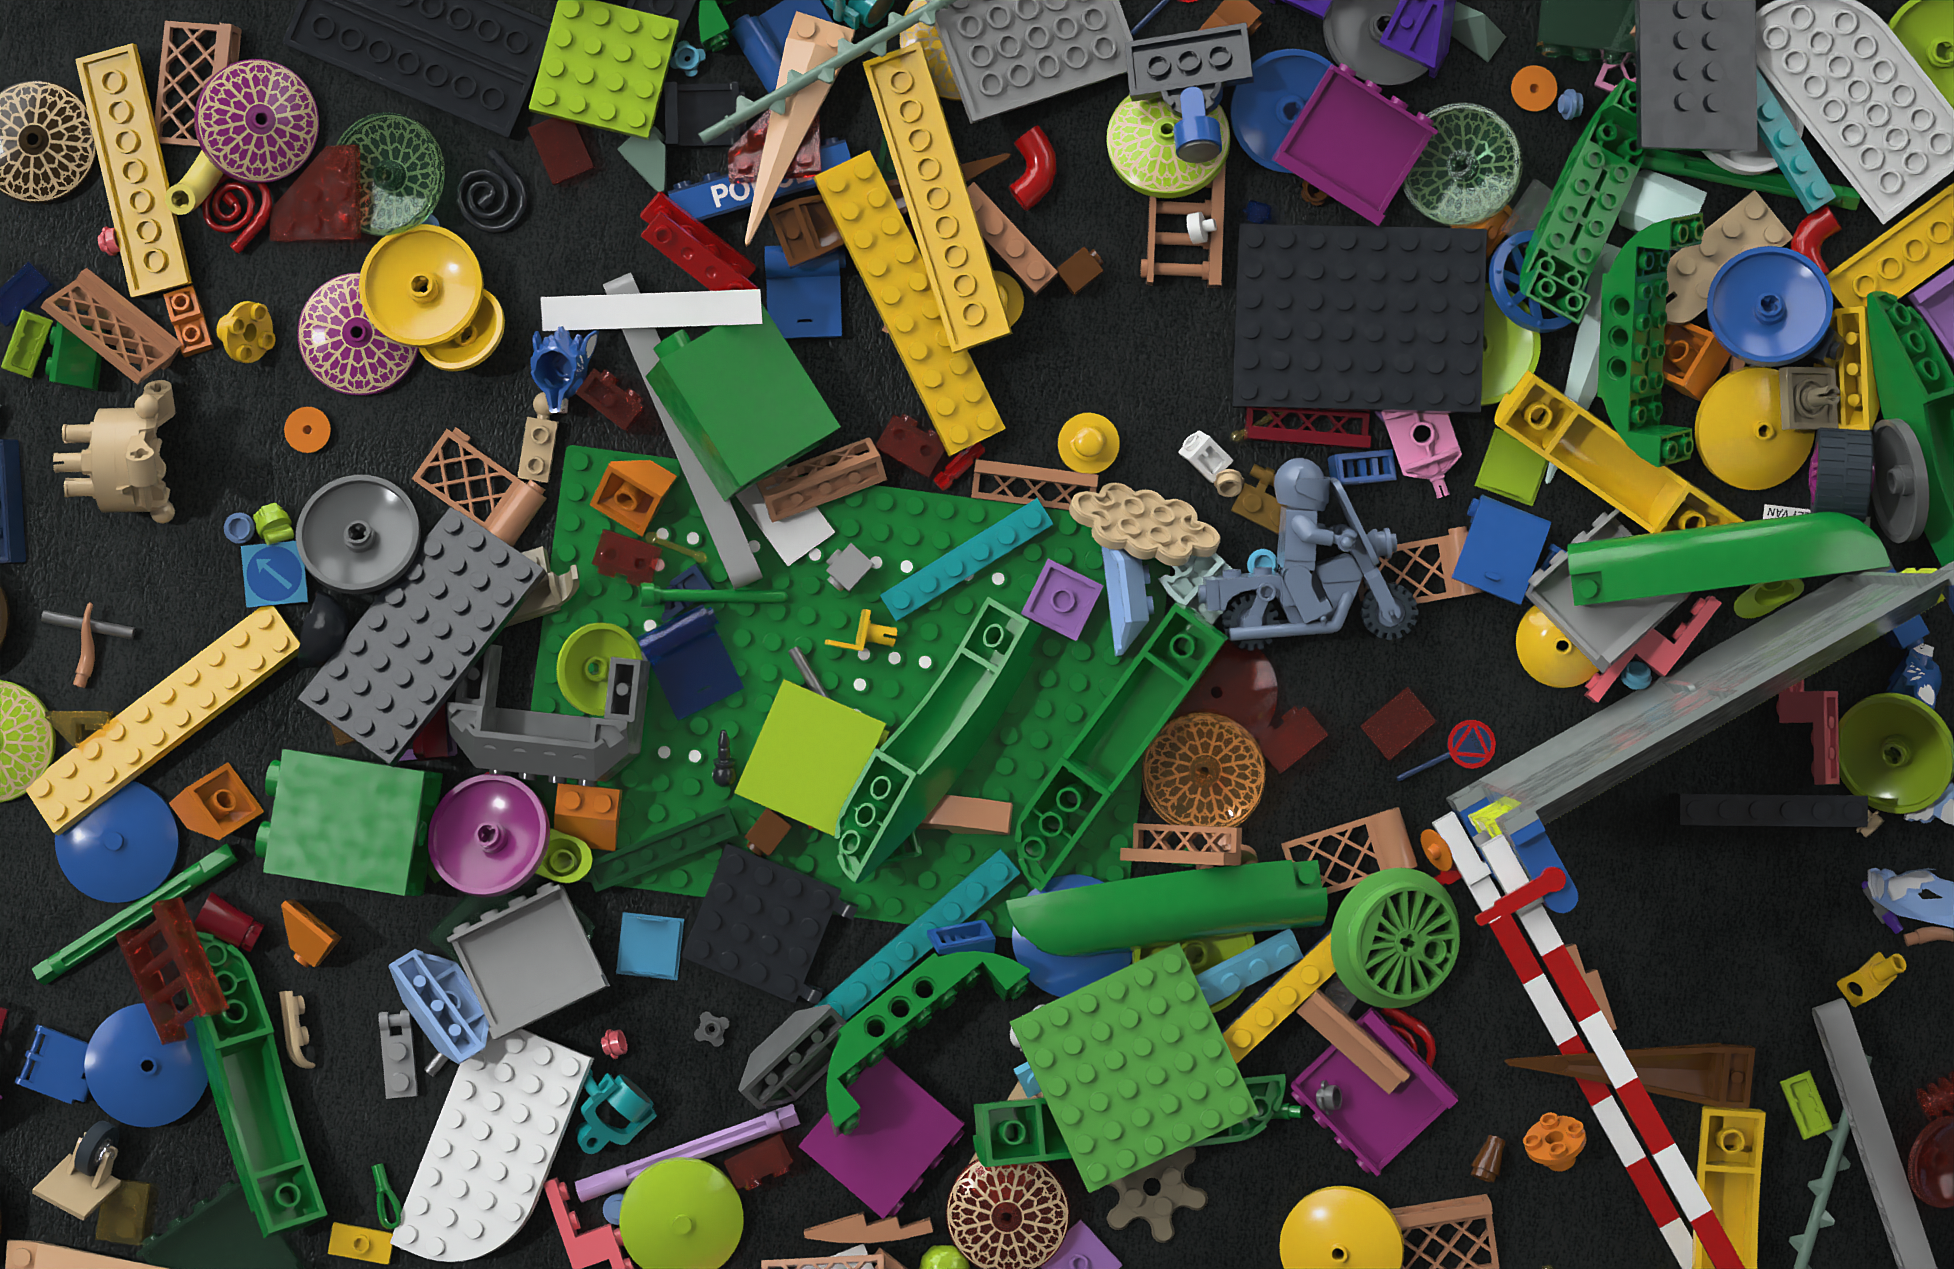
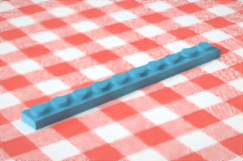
(1220, 981)

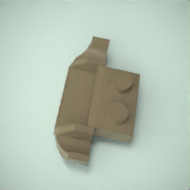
(549, 593)

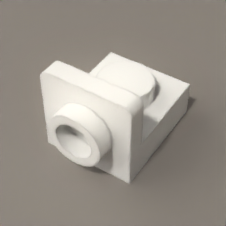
(1205, 455)

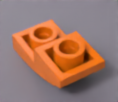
(188, 321)

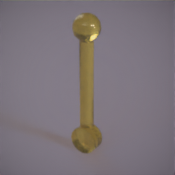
(1237, 435)
(653, 538)

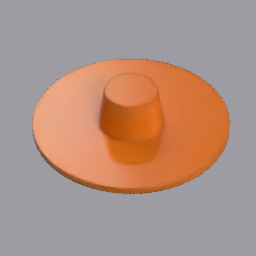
(1534, 88)
(307, 429)
(1436, 850)

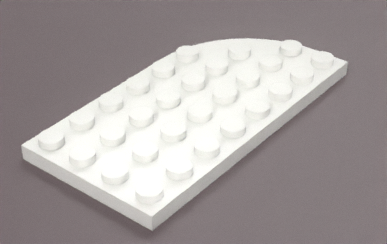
(1859, 97)
(491, 1147)

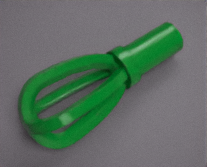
(384, 1187)

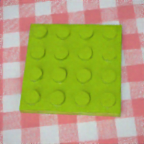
(604, 66)

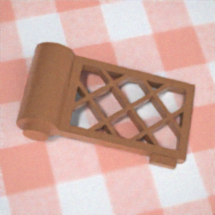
(513, 510)
(1449, 549)
(1385, 833)

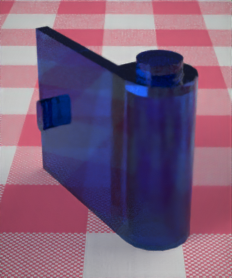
(688, 658)

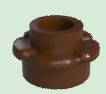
(1309, 196)

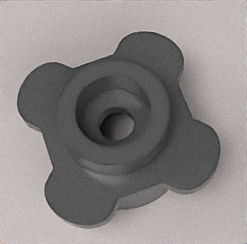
(719, 1024)
(1329, 1097)

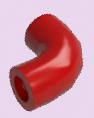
(1039, 168)
(1813, 232)

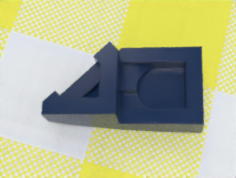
(690, 579)

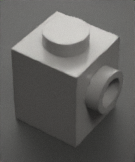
(847, 567)

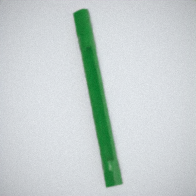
(1707, 170)
(134, 914)

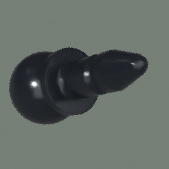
(724, 772)

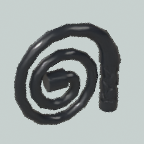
(486, 200)

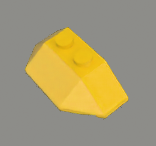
(1855, 370)

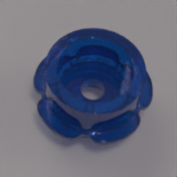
(1258, 211)

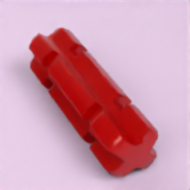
(958, 466)

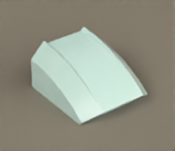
(1658, 198)

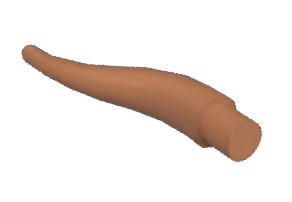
(87, 656)
(1929, 934)

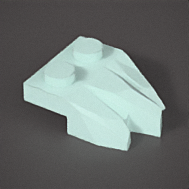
(1187, 577)

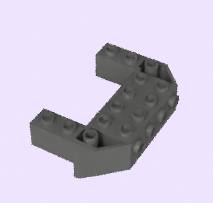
(547, 741)

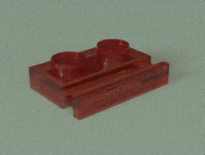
(561, 149)
(1397, 723)

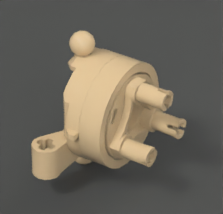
(123, 456)

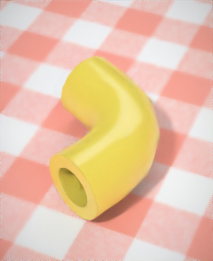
(193, 187)

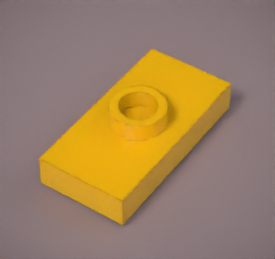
(361, 1243)

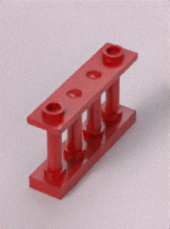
(695, 247)

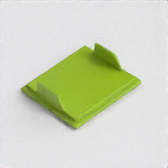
(1511, 469)

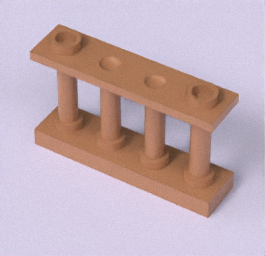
(1214, 208)

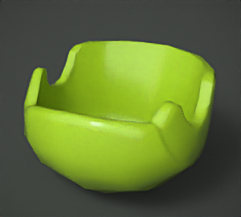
(944, 1258)

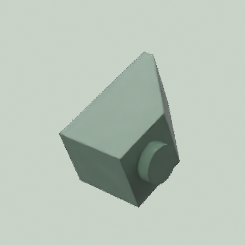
(648, 158)

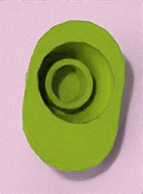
(1767, 596)
(566, 858)

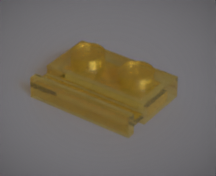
(124, 1213)

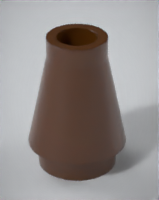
(1489, 1160)

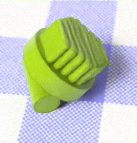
(273, 524)

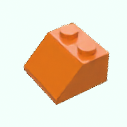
(1692, 359)
(589, 814)

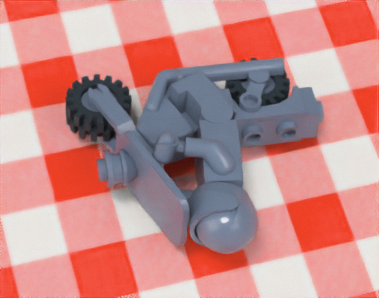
(1316, 600)

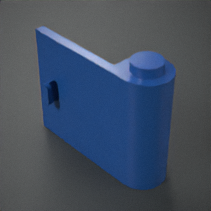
(764, 36)
(805, 294)
(1500, 549)

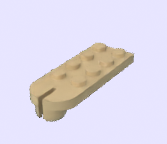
(1694, 267)

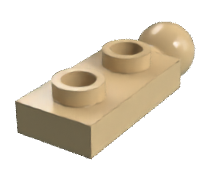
(538, 443)

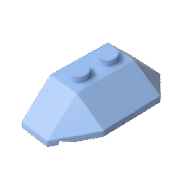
(1126, 596)
(442, 1003)

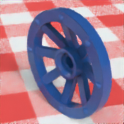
(1509, 304)

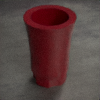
(228, 923)

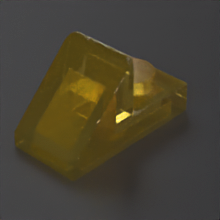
(70, 723)

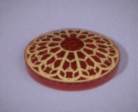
(1024, 1190)

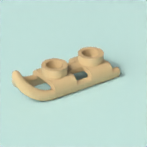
(295, 1035)

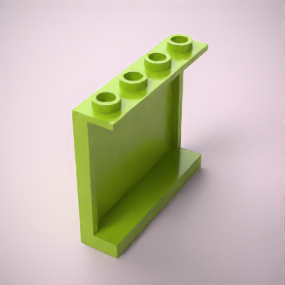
(809, 756)

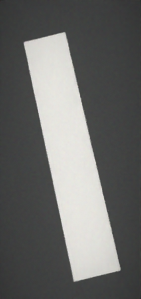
(652, 310)

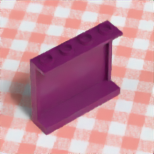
(1354, 142)
(1369, 1118)
(893, 1145)

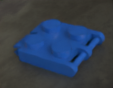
(58, 1066)

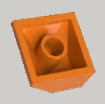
(633, 492)
(216, 804)
(307, 934)

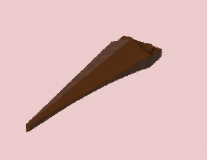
(810, 232)
(1697, 1073)

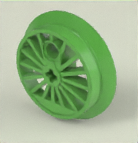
(1357, 926)

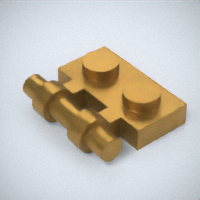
(1256, 504)

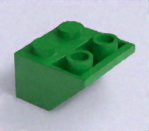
(73, 361)

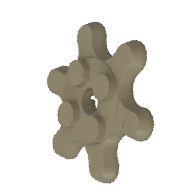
(1159, 1207)

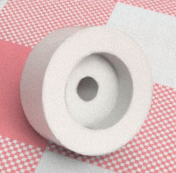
(1199, 227)

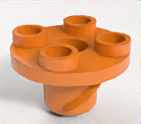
(1555, 1141)

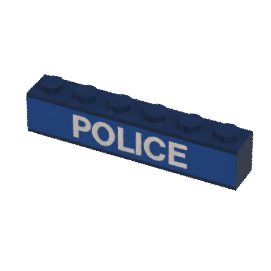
(718, 198)

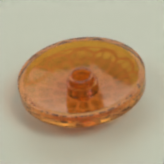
(1197, 798)

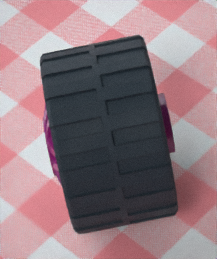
(1842, 472)

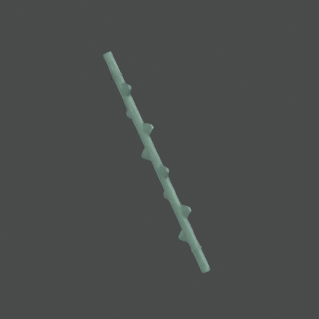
(826, 71)
(1821, 1188)

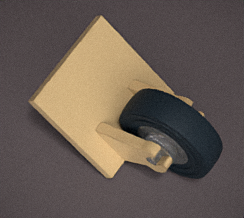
(85, 1177)

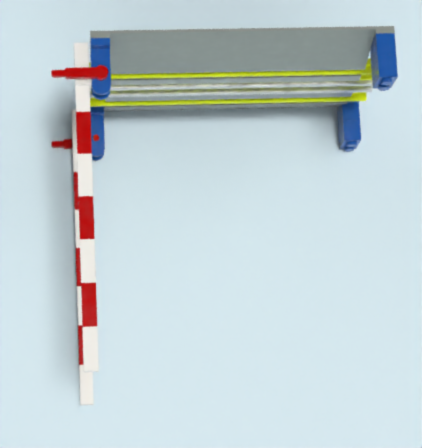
(1513, 803)

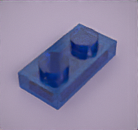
(21, 292)

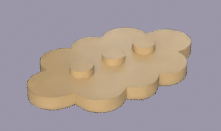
(1144, 524)

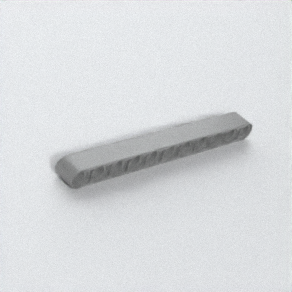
(717, 514)
(1872, 1136)

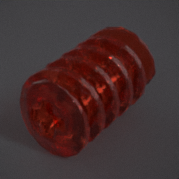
(1937, 1098)

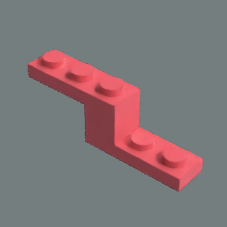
(1655, 649)
(1822, 711)
(589, 1246)

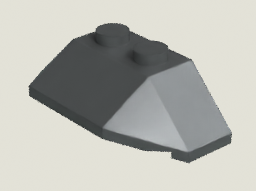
(792, 1057)

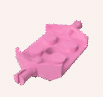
(1427, 458)

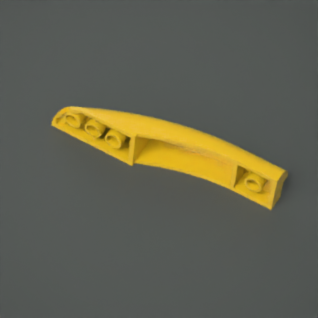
(1603, 461)
(1731, 1178)

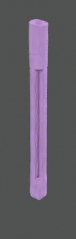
(624, 1174)

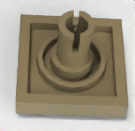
(1808, 398)

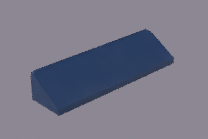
(11, 506)

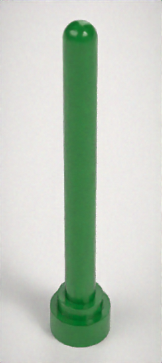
(653, 595)

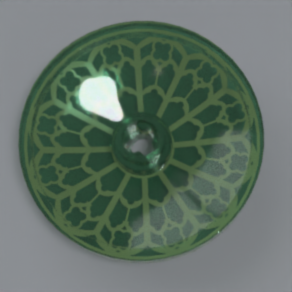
(1494, 169)
(398, 172)

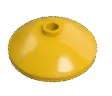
(485, 334)
(1543, 660)

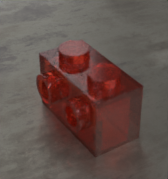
(610, 400)
(911, 445)
(627, 557)
(1291, 738)
(758, 1161)

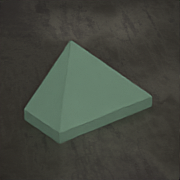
(1476, 31)

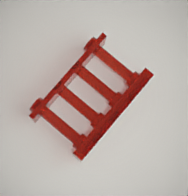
(191, 962)

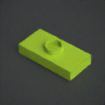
(26, 343)
(1806, 1105)

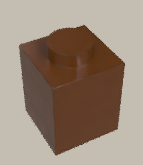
(1080, 270)
(767, 833)

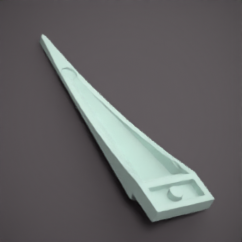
(1583, 370)

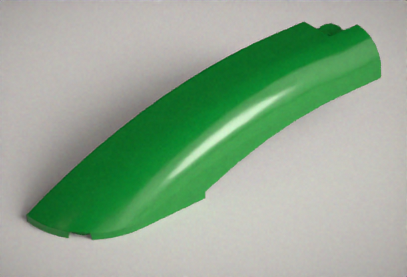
(1919, 389)
(1722, 556)
(936, 740)
(1114, 741)
(1172, 908)
(254, 1099)
(1027, 1132)

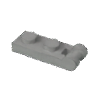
(398, 1055)

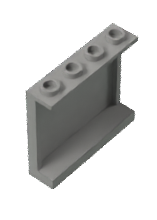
(1597, 629)
(528, 960)

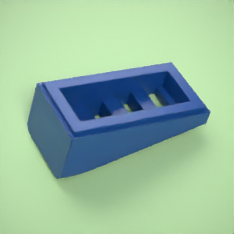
(1336, 467)
(963, 938)

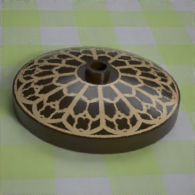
(65, 145)

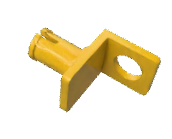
(868, 632)
(1872, 977)

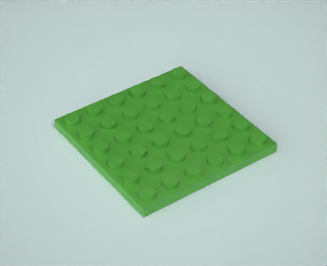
(1133, 1067)

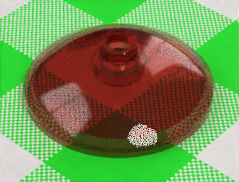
(1933, 1163)

